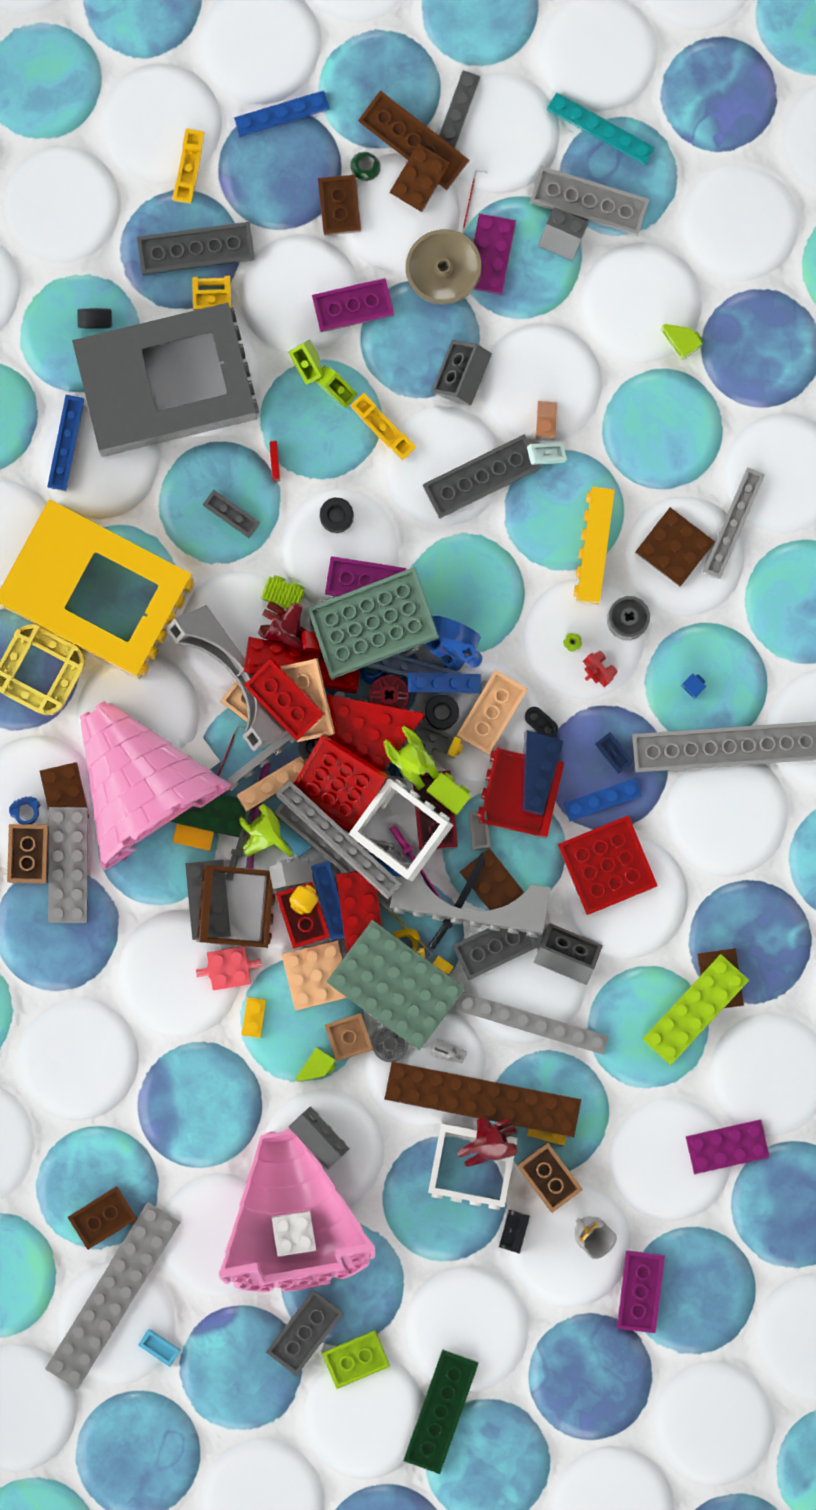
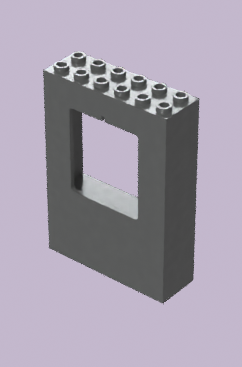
(121, 391)

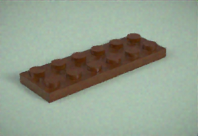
(405, 131)

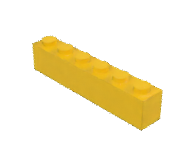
(595, 545)

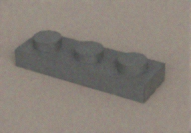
(231, 514)

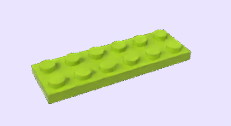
(695, 1009)

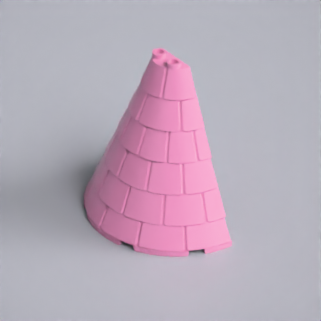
(138, 780)
(287, 1181)

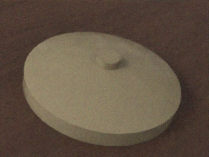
(443, 267)

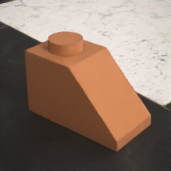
(546, 420)

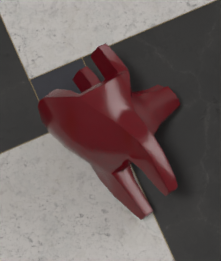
(284, 626)
(490, 1143)

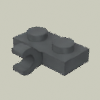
(433, 738)

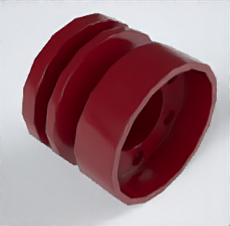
(389, 684)

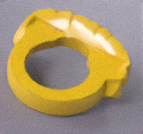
(412, 934)

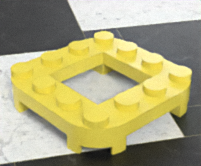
(64, 682)

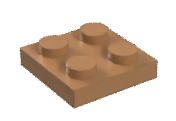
(348, 1037)

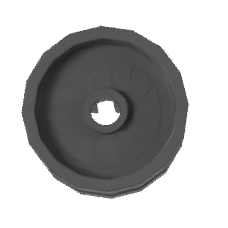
(631, 607)

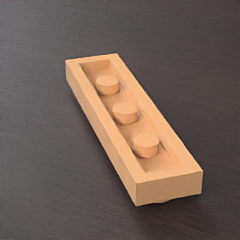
(270, 785)

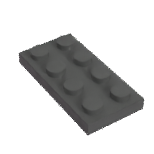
(219, 914)
(491, 949)
(304, 1332)

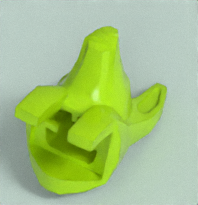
(412, 759)
(264, 833)

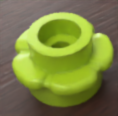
(567, 642)

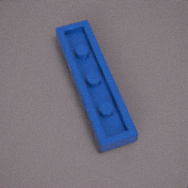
(444, 683)
(602, 799)
(329, 899)

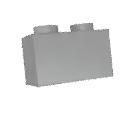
(290, 873)

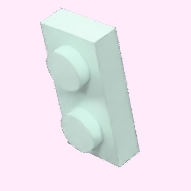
(546, 453)

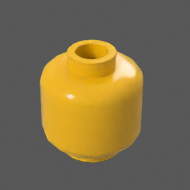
(303, 899)

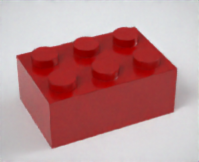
(302, 928)

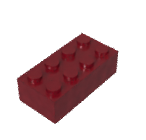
(425, 824)

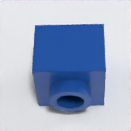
(694, 685)

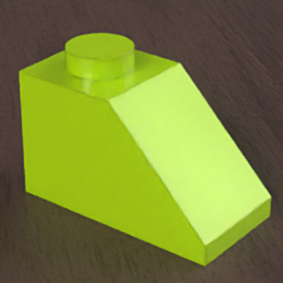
(682, 339)
(307, 361)
(336, 387)
(316, 1066)

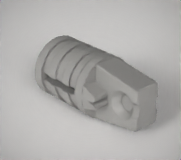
(448, 1051)

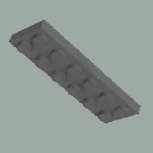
(195, 248)
(480, 477)

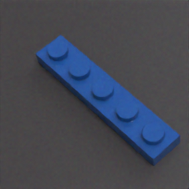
(281, 113)
(65, 443)

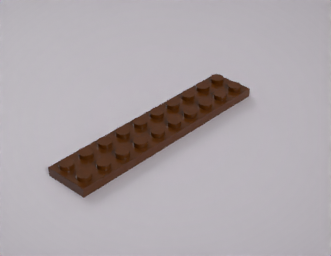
(482, 1099)

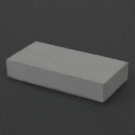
(479, 832)

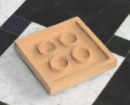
(308, 973)

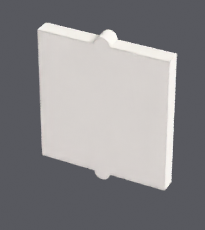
(201, 752)

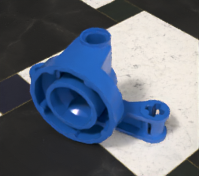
(456, 643)

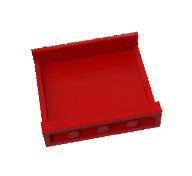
(504, 796)

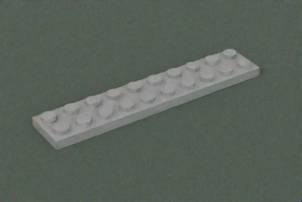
(724, 747)
(112, 1295)

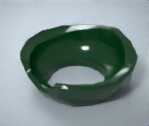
(363, 174)

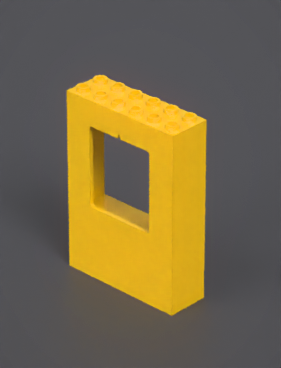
(54, 564)

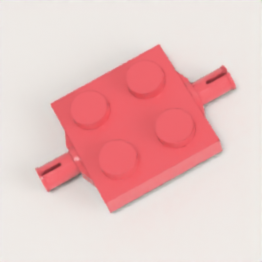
(228, 968)

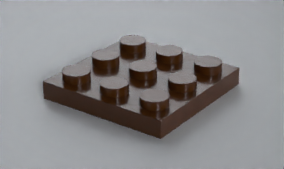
(674, 547)

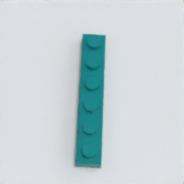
(600, 128)

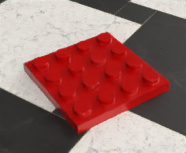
(339, 782)
(607, 865)

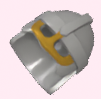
(594, 1236)

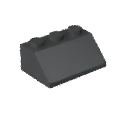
(461, 372)
(568, 954)
(319, 1137)

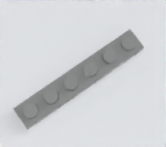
(733, 523)

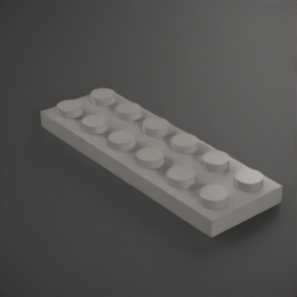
(589, 200)
(68, 865)

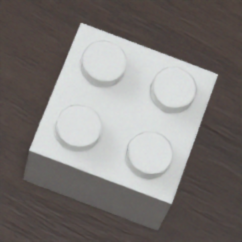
(293, 1233)

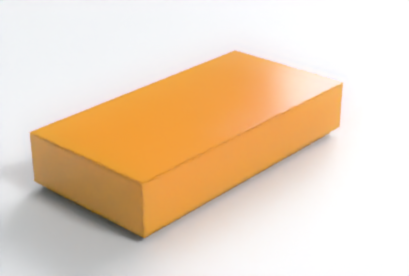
(193, 837)

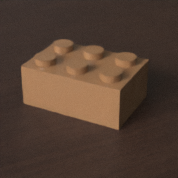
(28, 854)
(549, 1177)

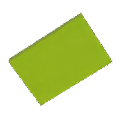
(355, 1359)

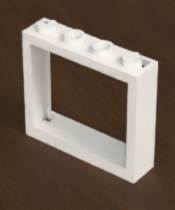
(444, 827)
(457, 1196)

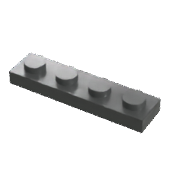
(459, 107)

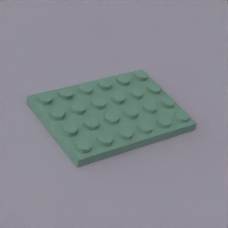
(373, 623)
(395, 985)

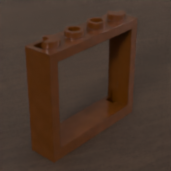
(205, 900)

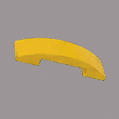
(189, 166)
(382, 427)

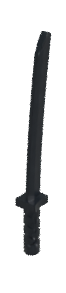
(460, 901)

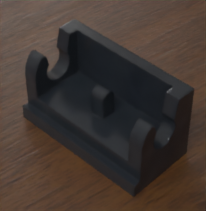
(514, 1231)

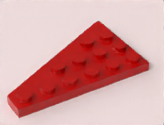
(366, 726)

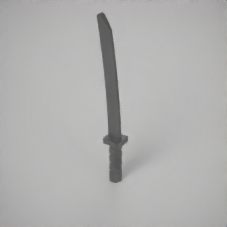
(236, 853)

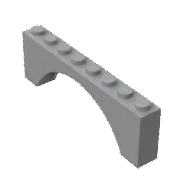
(204, 632)
(522, 915)

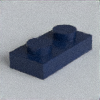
(614, 753)

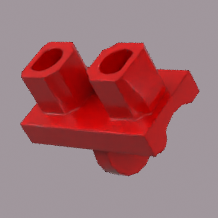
(597, 671)

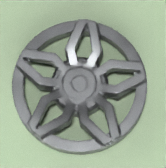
(389, 1044)

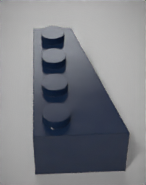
(539, 766)

